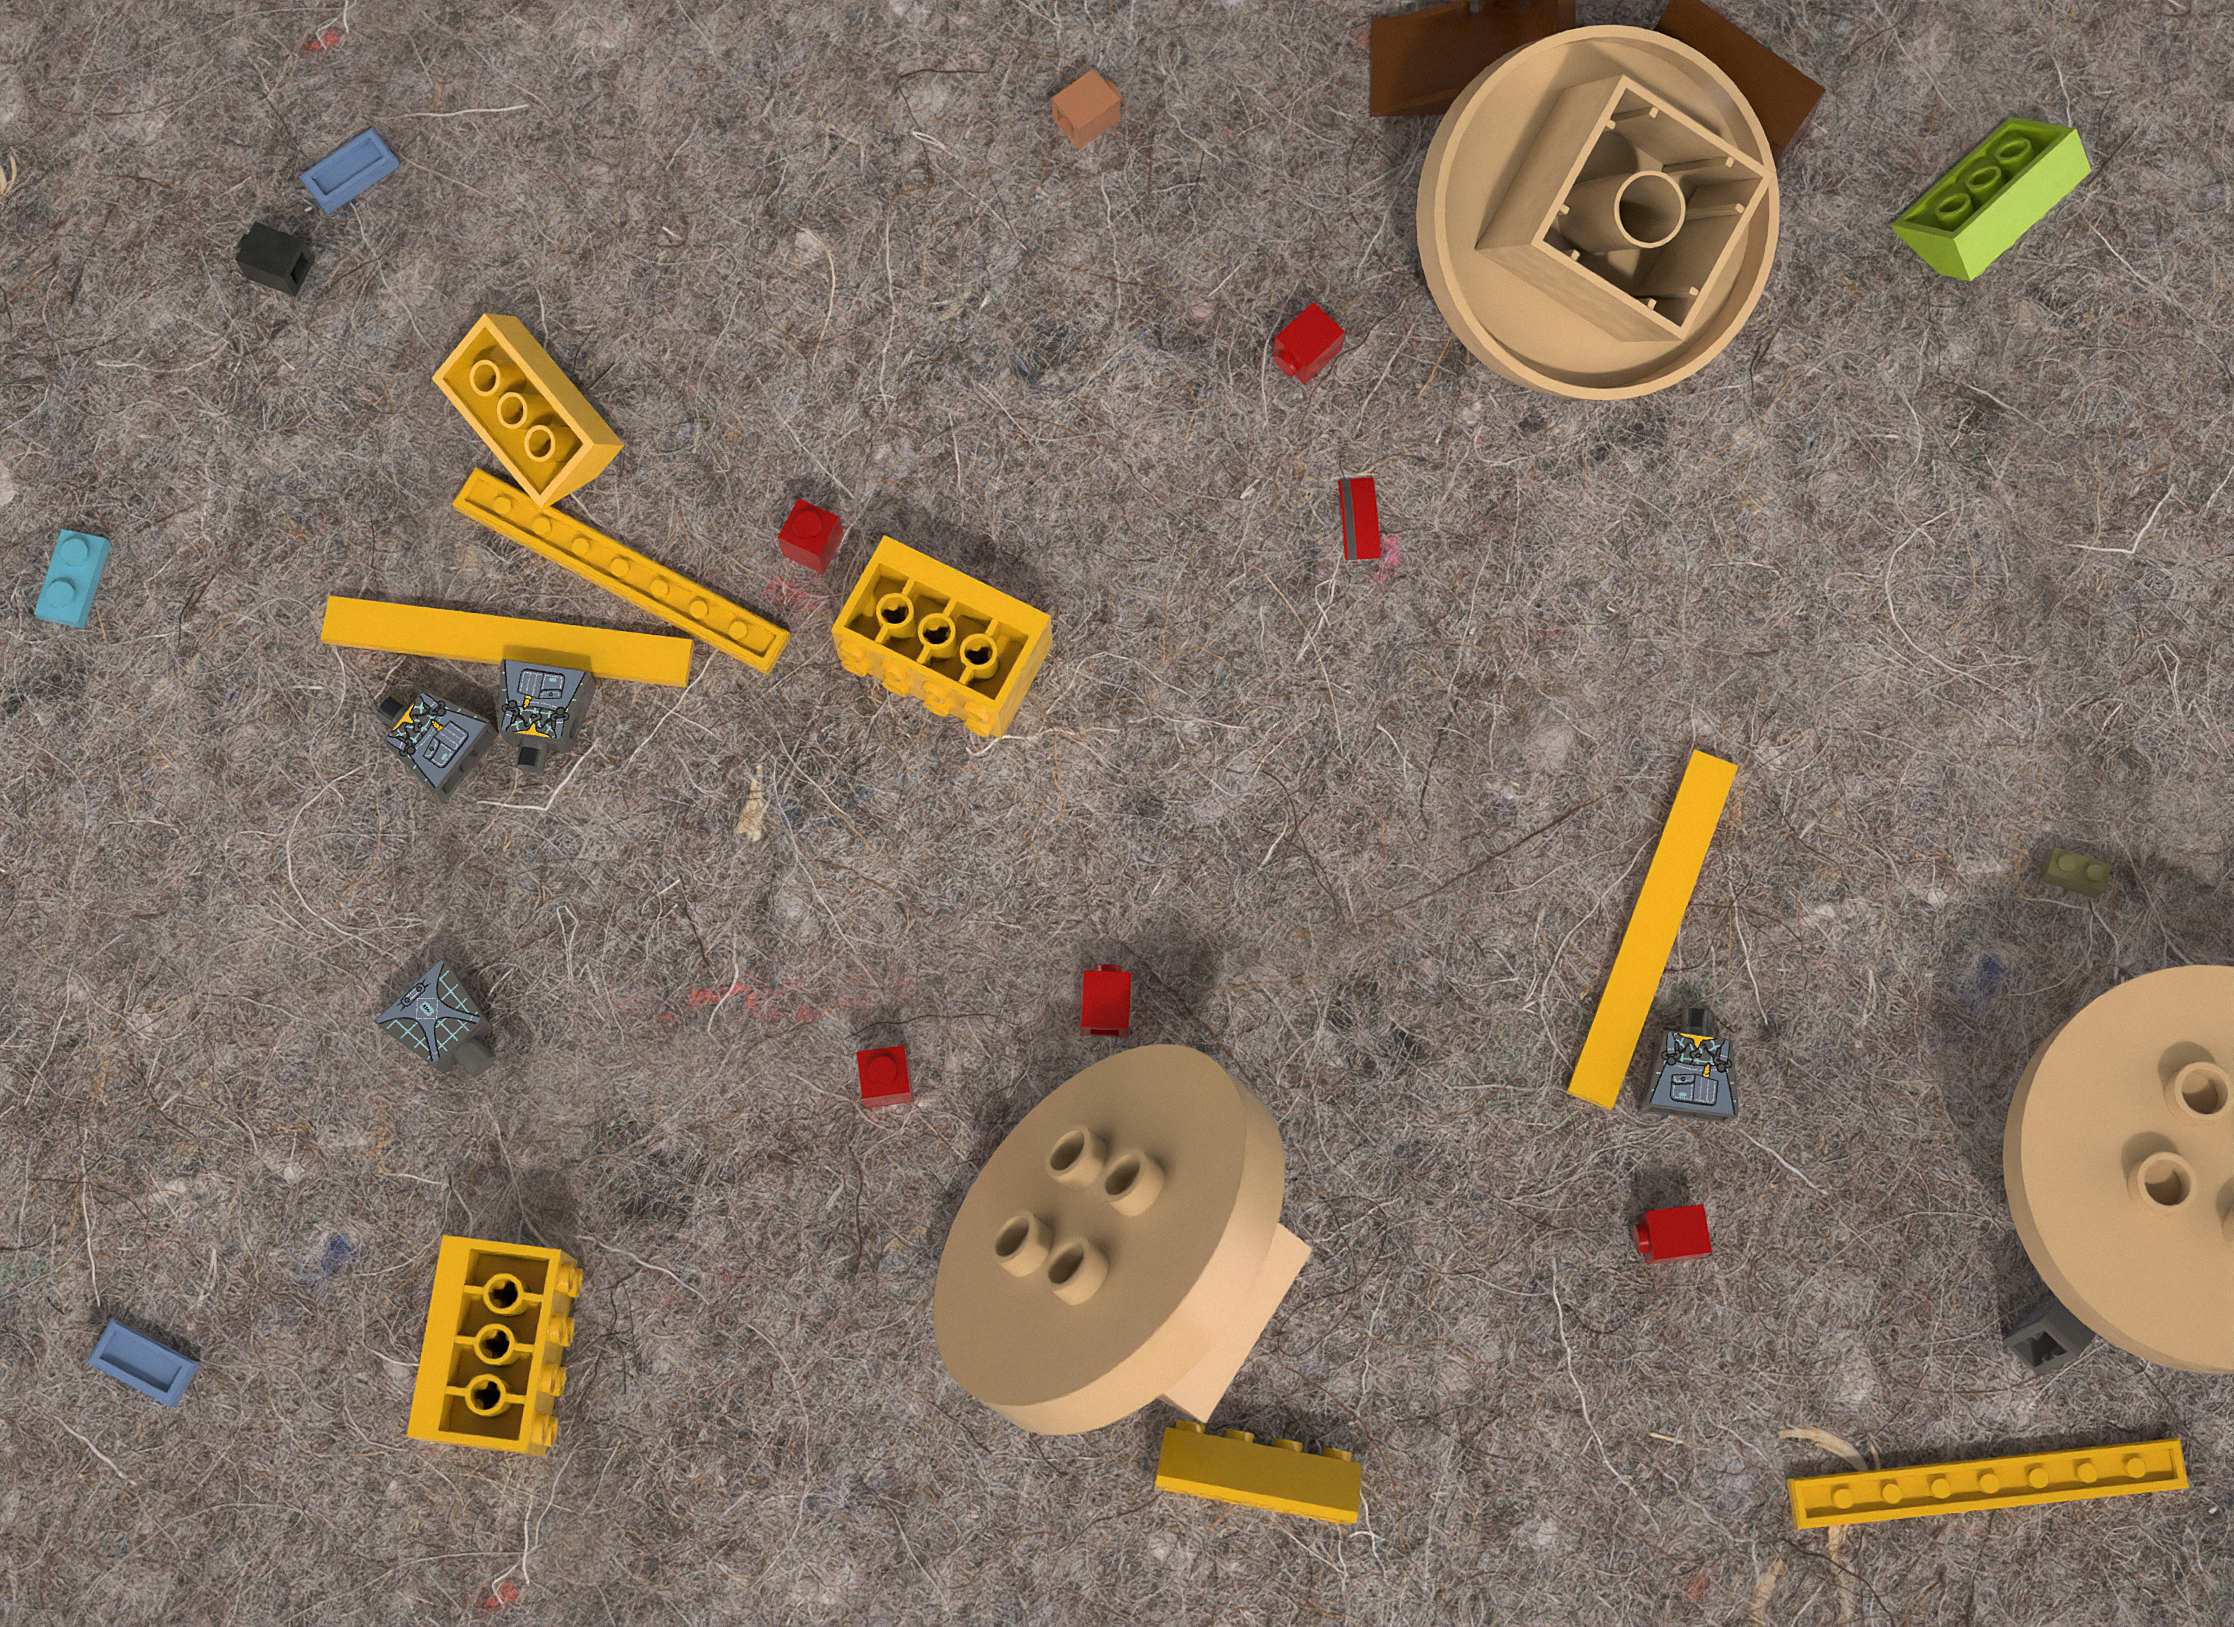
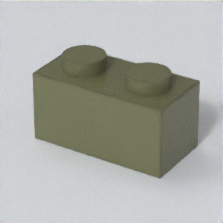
(2075, 872)

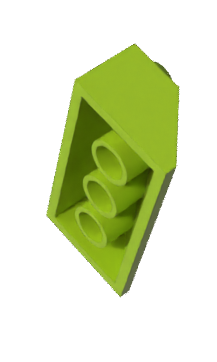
(1993, 196)

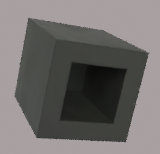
(274, 259)

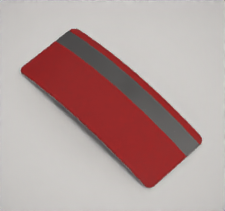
(1359, 518)

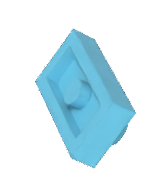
(72, 578)

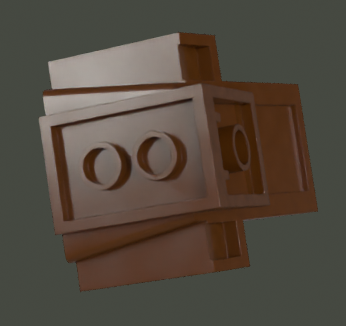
(1434, 53)

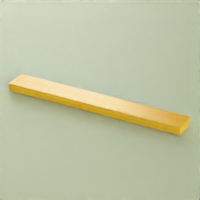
(622, 571)
(494, 638)
(1651, 930)
(1987, 1483)

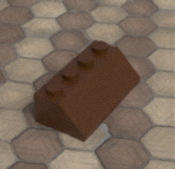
(1774, 88)

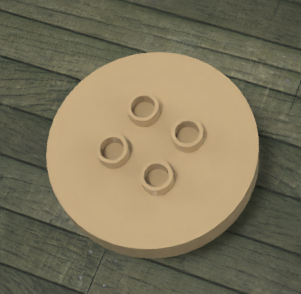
(1598, 213)
(2129, 1166)
(1119, 1247)

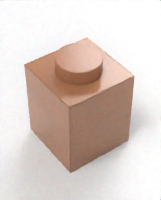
(1087, 108)

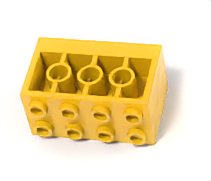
(942, 638)
(463, 1339)

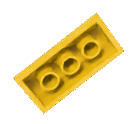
(526, 409)
(1259, 1475)

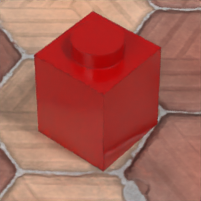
(1308, 344)
(811, 536)
(1106, 1001)
(884, 1076)
(1672, 1234)

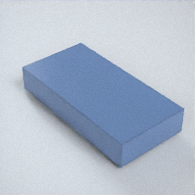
(349, 171)
(143, 1363)

